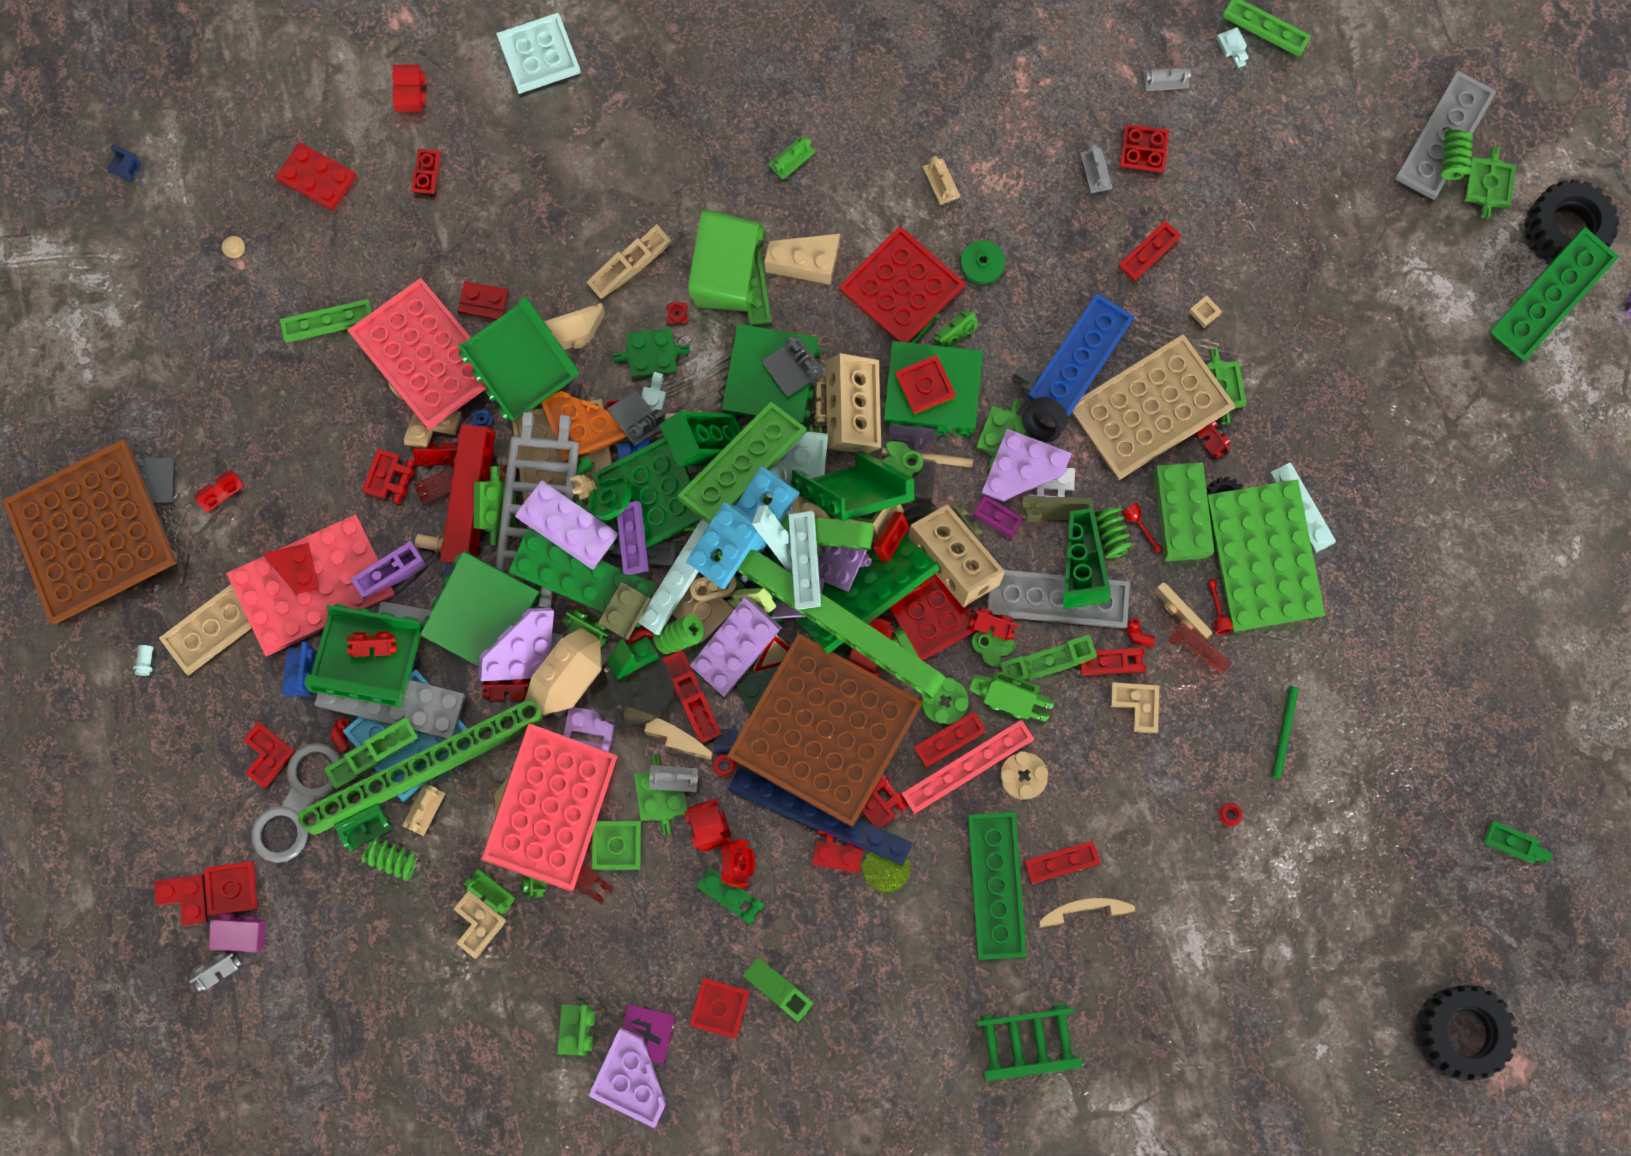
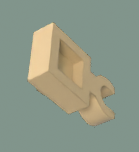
(583, 486)

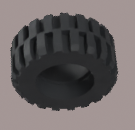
(1573, 197)
(1497, 1026)

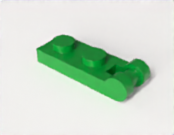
(728, 896)

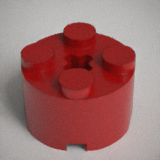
(709, 825)

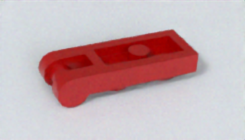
(1114, 662)

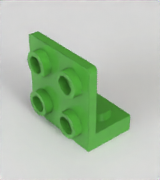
(575, 1030)

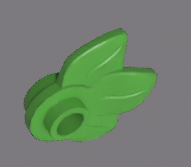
(900, 455)
(994, 647)

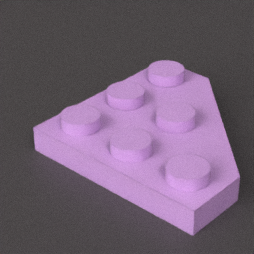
(1023, 465)
(519, 648)
(629, 1080)

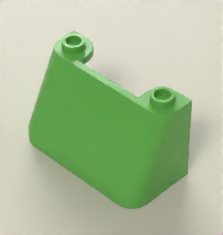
(724, 261)

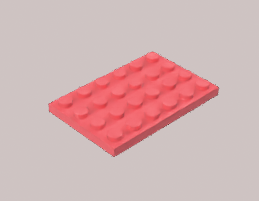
(417, 351)
(285, 617)
(549, 807)

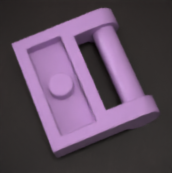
(586, 722)

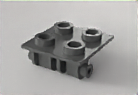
(792, 366)
(636, 418)
(157, 477)

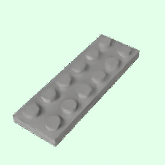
(1458, 109)
(1041, 599)
(427, 708)

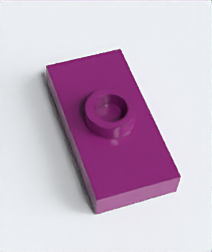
(998, 516)

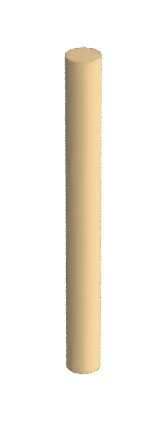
(941, 459)

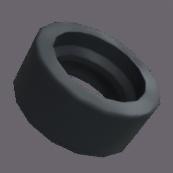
(1050, 408)

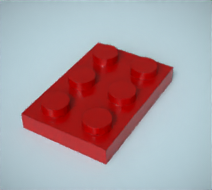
(315, 176)

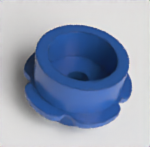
(477, 414)

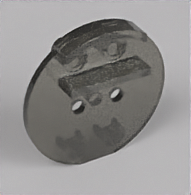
(614, 699)

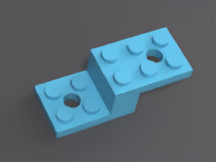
(733, 528)

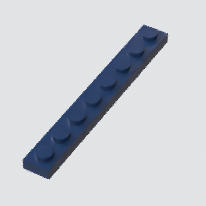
(780, 800)

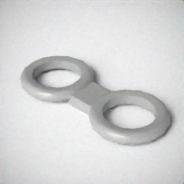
(296, 800)

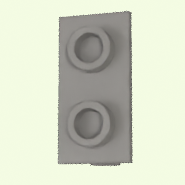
(1167, 79)
(1096, 169)
(673, 778)
(206, 973)

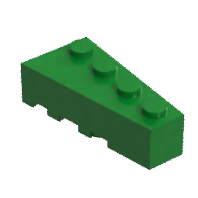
(1085, 565)

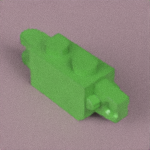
(1011, 695)

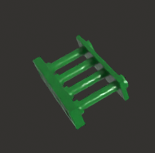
(1019, 1066)

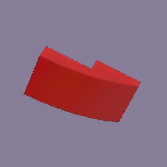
(426, 171)

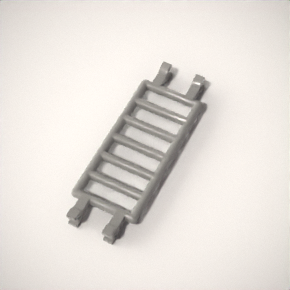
(510, 485)

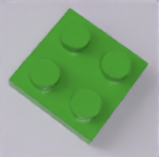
(616, 845)

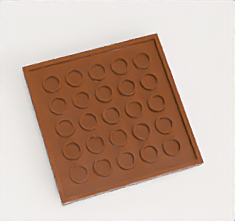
(89, 531)
(825, 730)

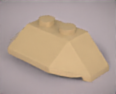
(576, 327)
(566, 672)

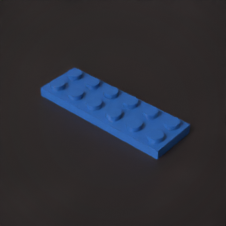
(1082, 353)

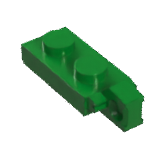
(1515, 843)

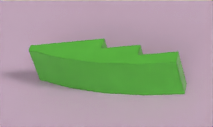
(371, 753)

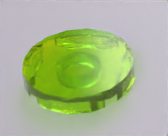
(884, 874)

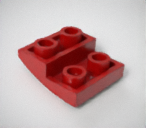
(1144, 148)

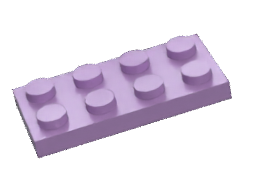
(567, 525)
(735, 646)

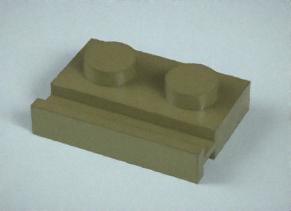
(623, 611)

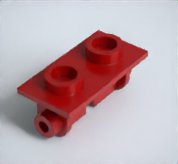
(1217, 441)
(435, 456)
(225, 486)
(1002, 626)
(362, 643)
(497, 688)

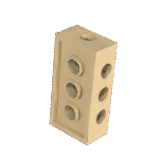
(853, 404)
(962, 560)

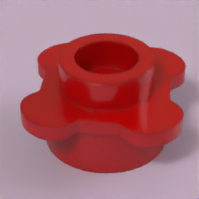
(675, 307)

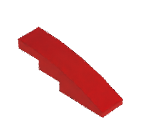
(692, 697)

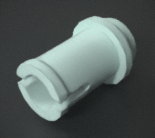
(143, 660)

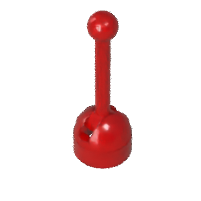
(1133, 514)
(1222, 623)

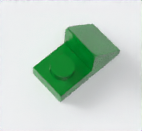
(630, 658)

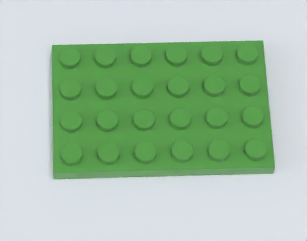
(1265, 555)

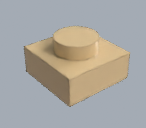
(1205, 311)

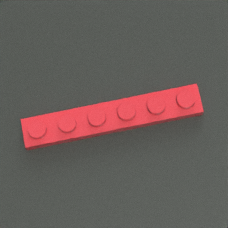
(967, 767)

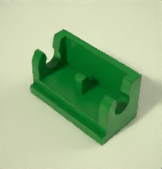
(363, 827)

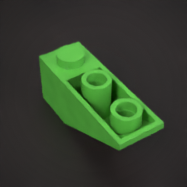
(778, 989)

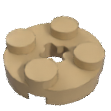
(1010, 778)

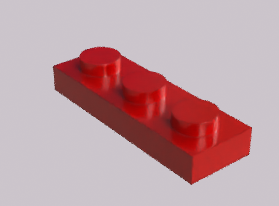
(1149, 251)
(950, 739)
(1062, 862)

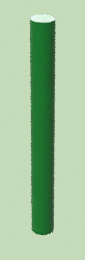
(1285, 732)

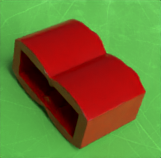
(408, 88)

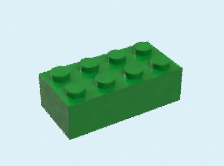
(698, 436)

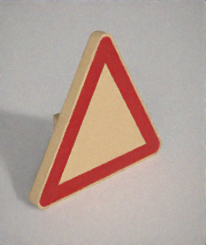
(772, 654)

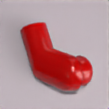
(638, 634)
(1136, 635)
(338, 736)

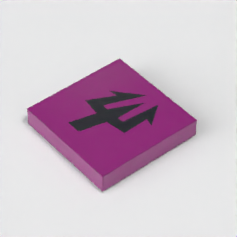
(652, 1027)

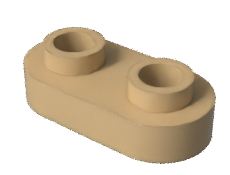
(713, 591)

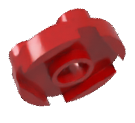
(737, 863)

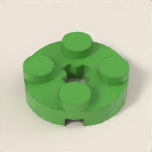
(958, 703)

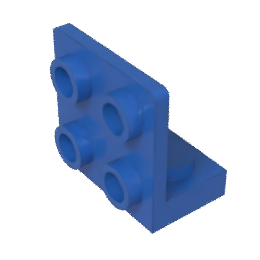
(297, 666)

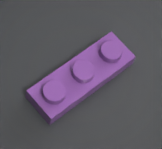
(632, 539)

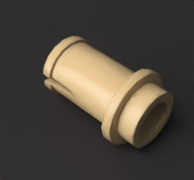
(429, 542)

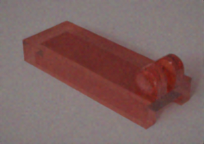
(435, 487)
(1200, 647)

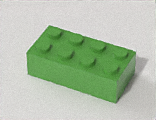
(1183, 512)

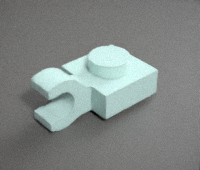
(1233, 44)
(654, 396)

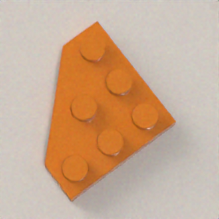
(590, 424)

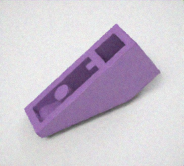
(389, 570)

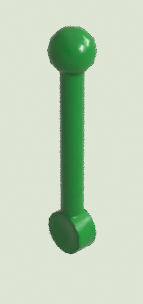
(925, 328)

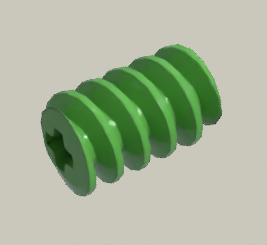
(1456, 154)
(1112, 532)
(679, 635)
(390, 859)

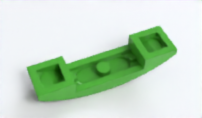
(1051, 660)

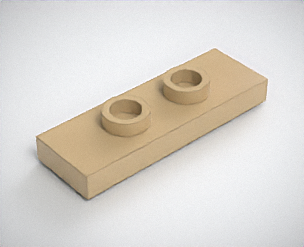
(1176, 606)

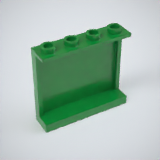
(519, 360)
(964, 374)
(750, 384)
(858, 489)
(476, 607)
(370, 677)

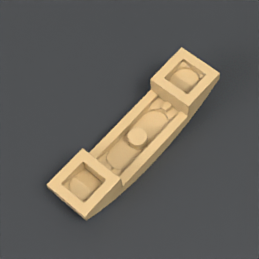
(1114, 907)

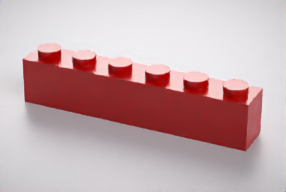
(471, 465)

